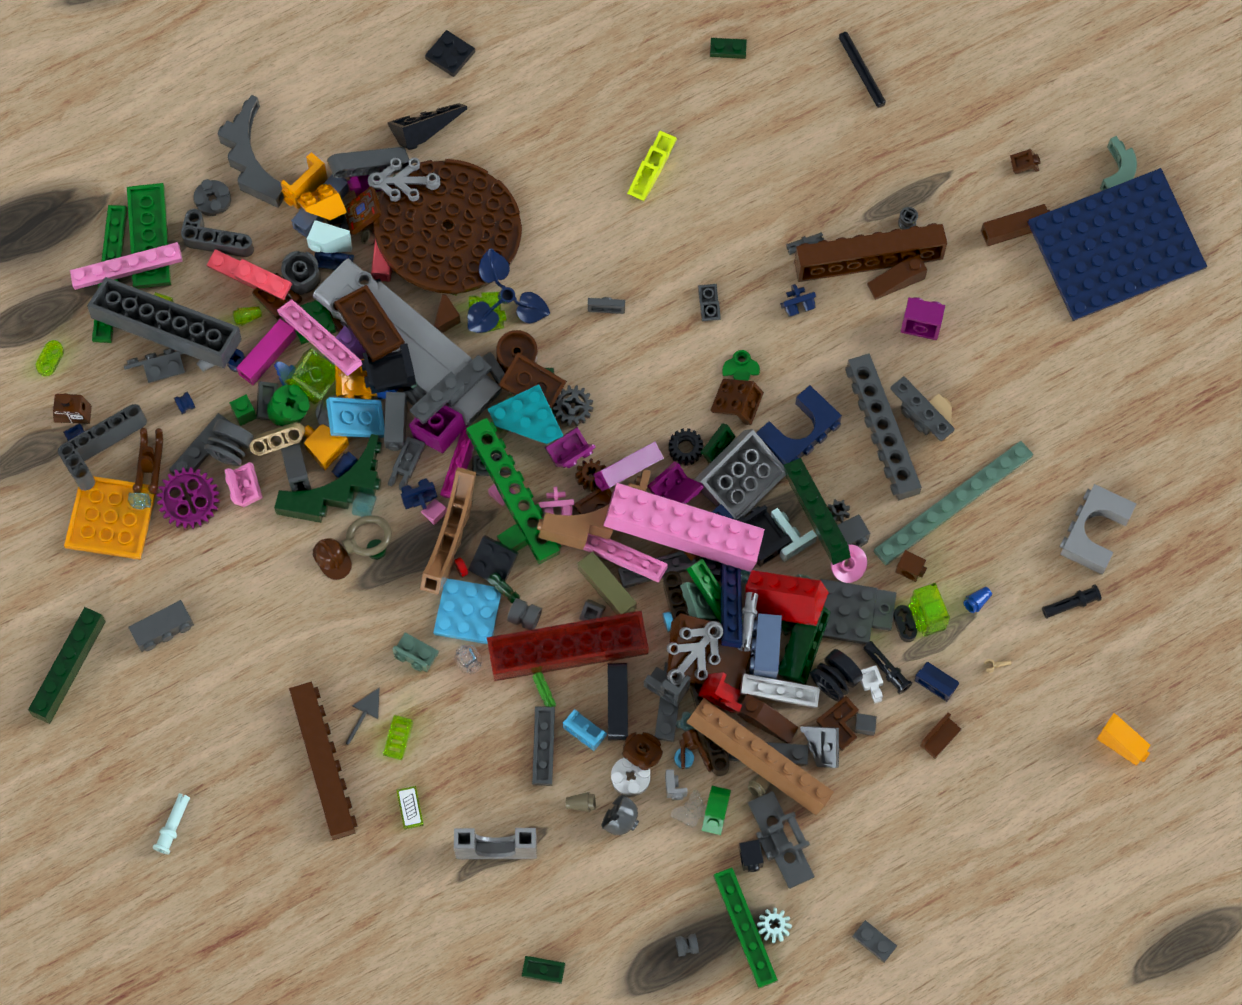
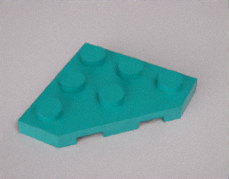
(527, 416)

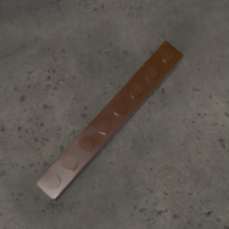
(322, 761)

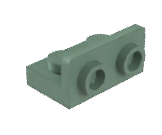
(415, 652)

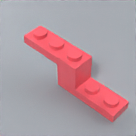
(249, 274)

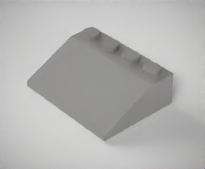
(741, 474)

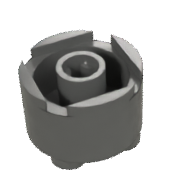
(301, 271)

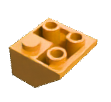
(323, 202)

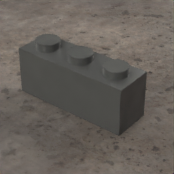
(161, 626)

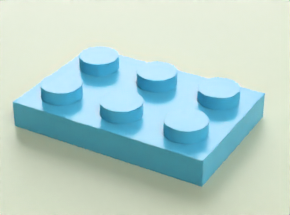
(355, 417)

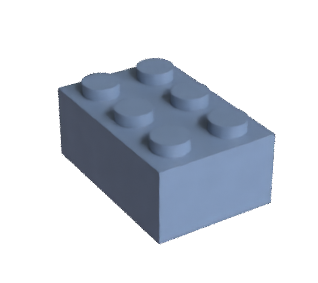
(765, 646)

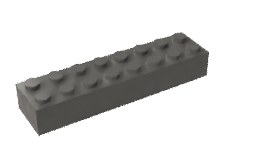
(164, 322)

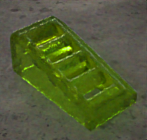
(407, 731)

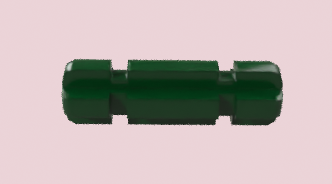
(503, 587)

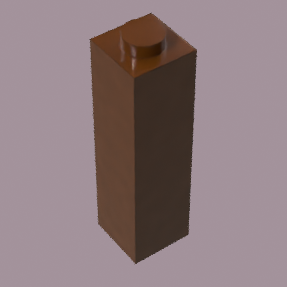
(1010, 226)

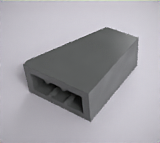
(395, 420)
(295, 468)

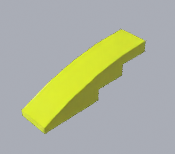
(652, 166)

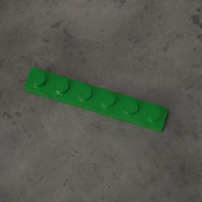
(745, 928)

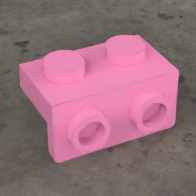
(243, 485)

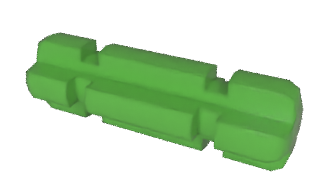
(544, 690)

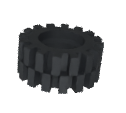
(685, 457)

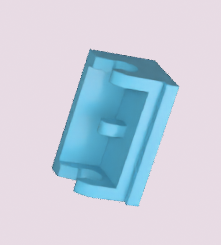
(584, 730)

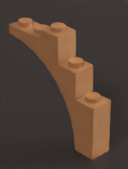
(451, 533)

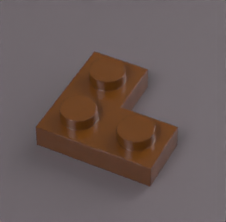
(837, 717)

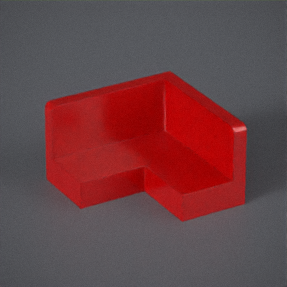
(720, 693)

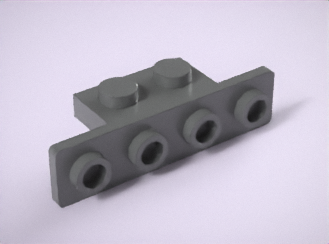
(159, 366)
(920, 410)

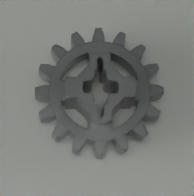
(580, 407)

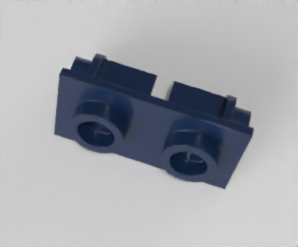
(331, 260)

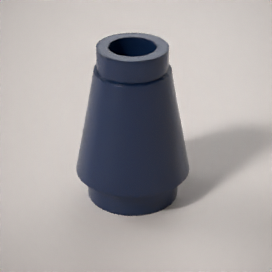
(344, 464)

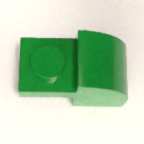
(716, 810)

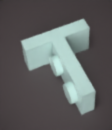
(798, 543)

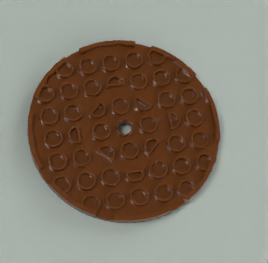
(442, 259)

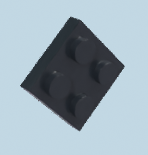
(450, 53)
(493, 558)

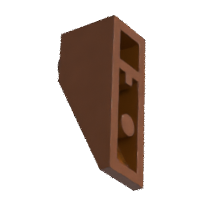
(898, 277)
(767, 719)

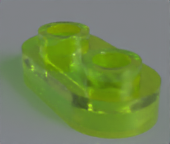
(48, 359)

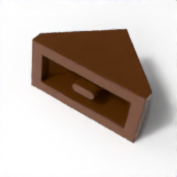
(447, 315)

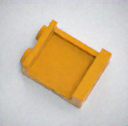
(308, 182)

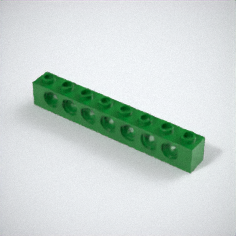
(484, 429)

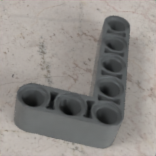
(98, 439)

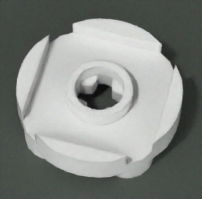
(631, 787)

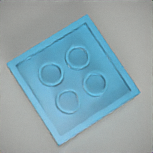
(467, 611)

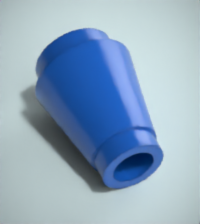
(976, 600)

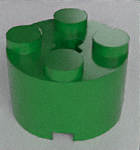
(288, 405)

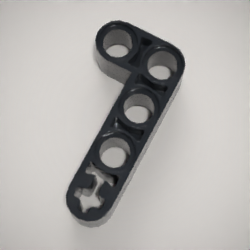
(617, 702)

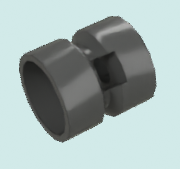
(524, 614)

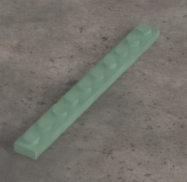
(953, 503)

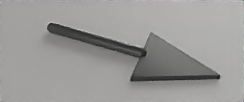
(368, 705)

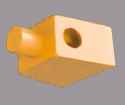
(323, 446)

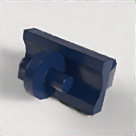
(807, 300)
(419, 495)

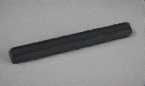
(862, 69)

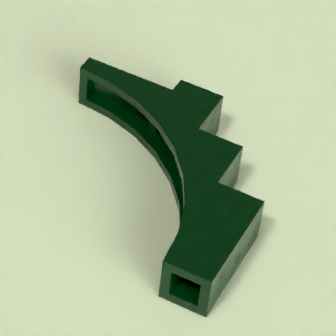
(312, 503)

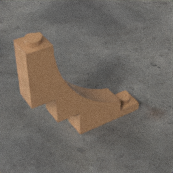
(574, 529)

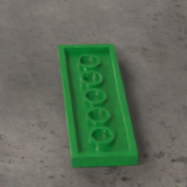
(148, 230)

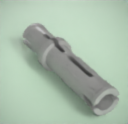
(749, 613)

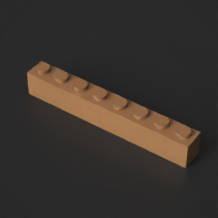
(760, 757)

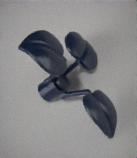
(482, 317)

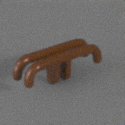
(149, 461)

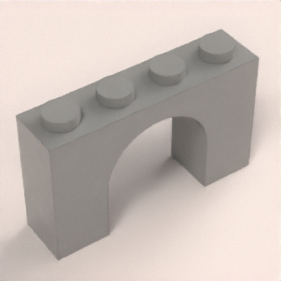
(1098, 503)
(472, 846)

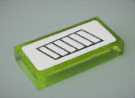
(410, 807)

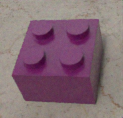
(923, 318)
(440, 429)

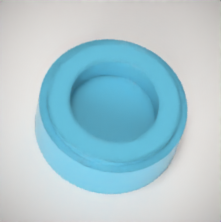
(667, 617)
(689, 758)

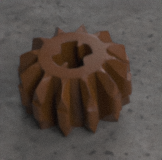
(584, 470)

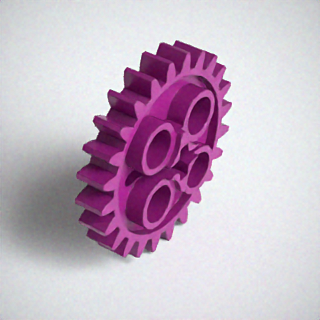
(203, 491)

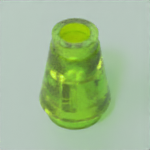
(246, 314)

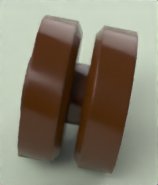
(515, 342)

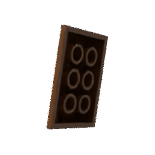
(732, 661)

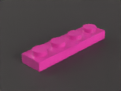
(460, 459)

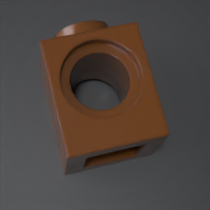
(911, 566)

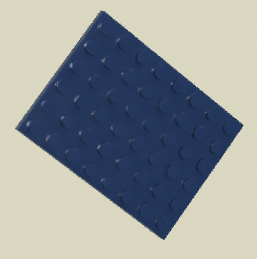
(1117, 244)

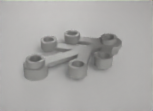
(401, 180)
(697, 651)

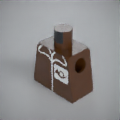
(71, 409)

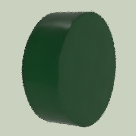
(373, 543)

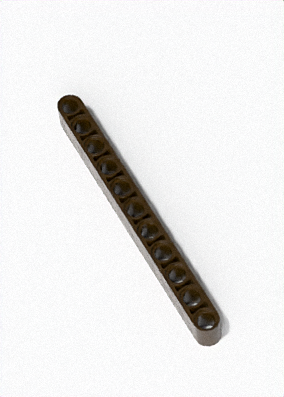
(681, 608)

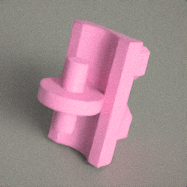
(566, 505)

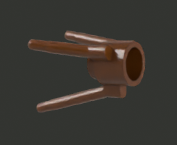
(692, 741)

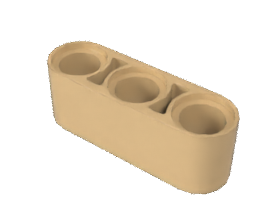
(283, 432)

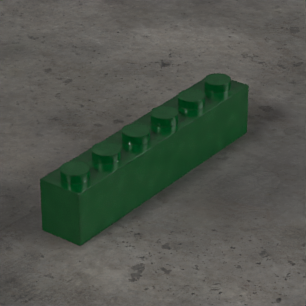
(817, 511)
(67, 665)

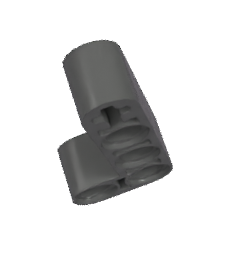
(239, 243)

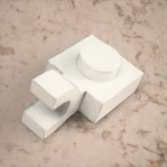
(872, 681)

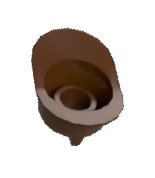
(332, 559)

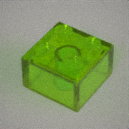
(312, 375)
(929, 610)

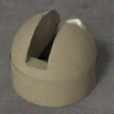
(368, 237)

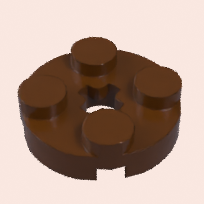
(646, 759)

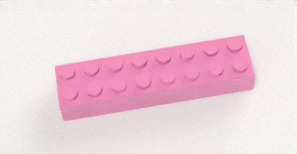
(684, 527)

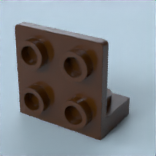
(738, 399)

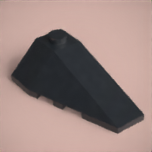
(417, 130)

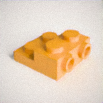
(352, 385)

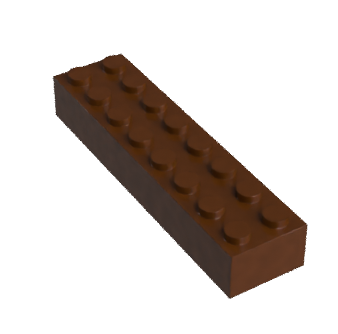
(869, 252)

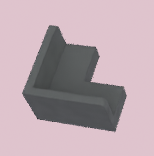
(659, 684)

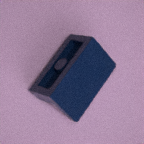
(936, 681)

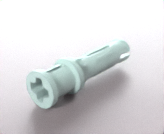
(168, 832)

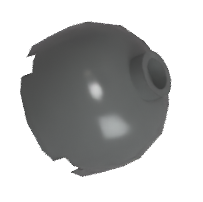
(621, 817)

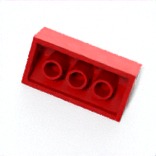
(792, 597)

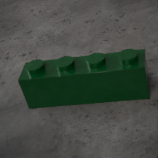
(802, 649)

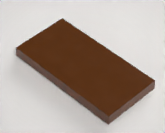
(369, 323)

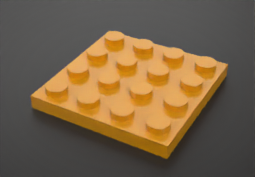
(106, 521)

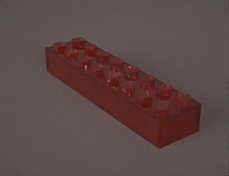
(567, 645)

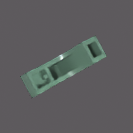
(1126, 164)

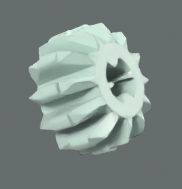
(776, 932)

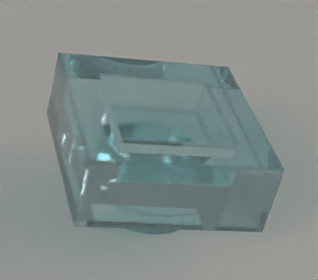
(139, 500)

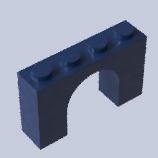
(824, 419)

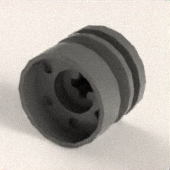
(227, 445)

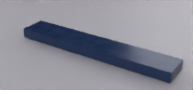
(731, 606)

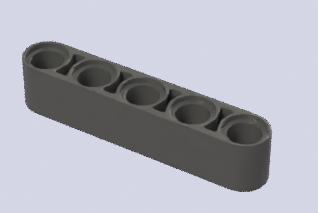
(366, 162)

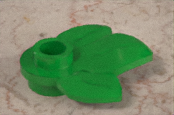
(739, 369)

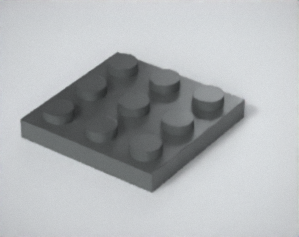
(850, 610)

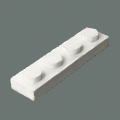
(780, 690)

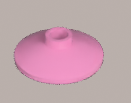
(854, 569)

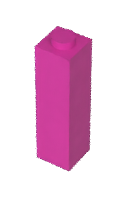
(266, 351)

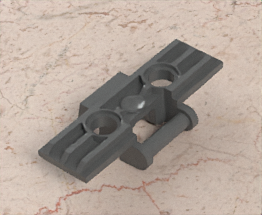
(775, 841)

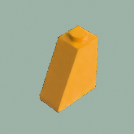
(1124, 740)

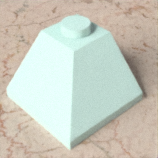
(328, 238)

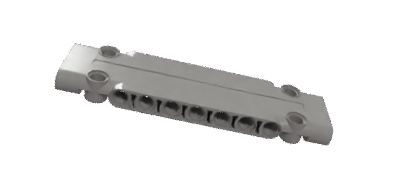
(429, 349)

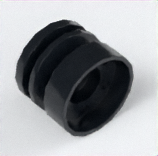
(836, 675)

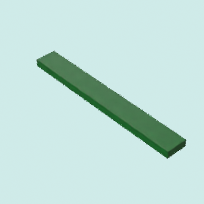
(111, 249)

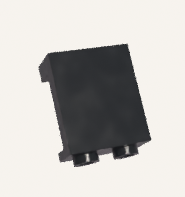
(390, 371)
(773, 537)

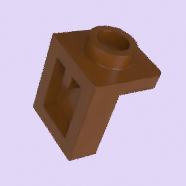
(1025, 161)

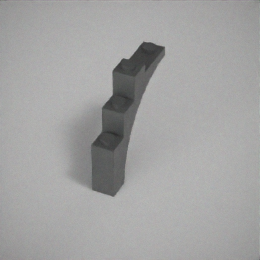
(253, 177)

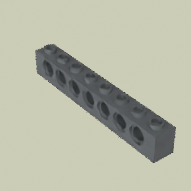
(864, 366)

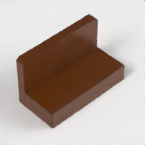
(940, 736)

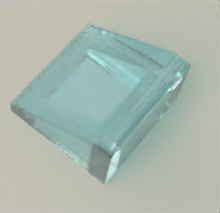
(363, 504)

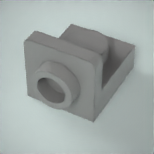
(672, 782)

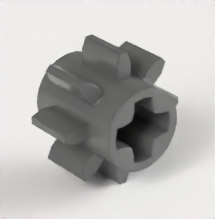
(841, 506)

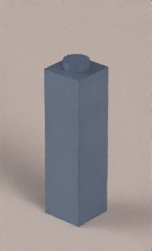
(304, 220)

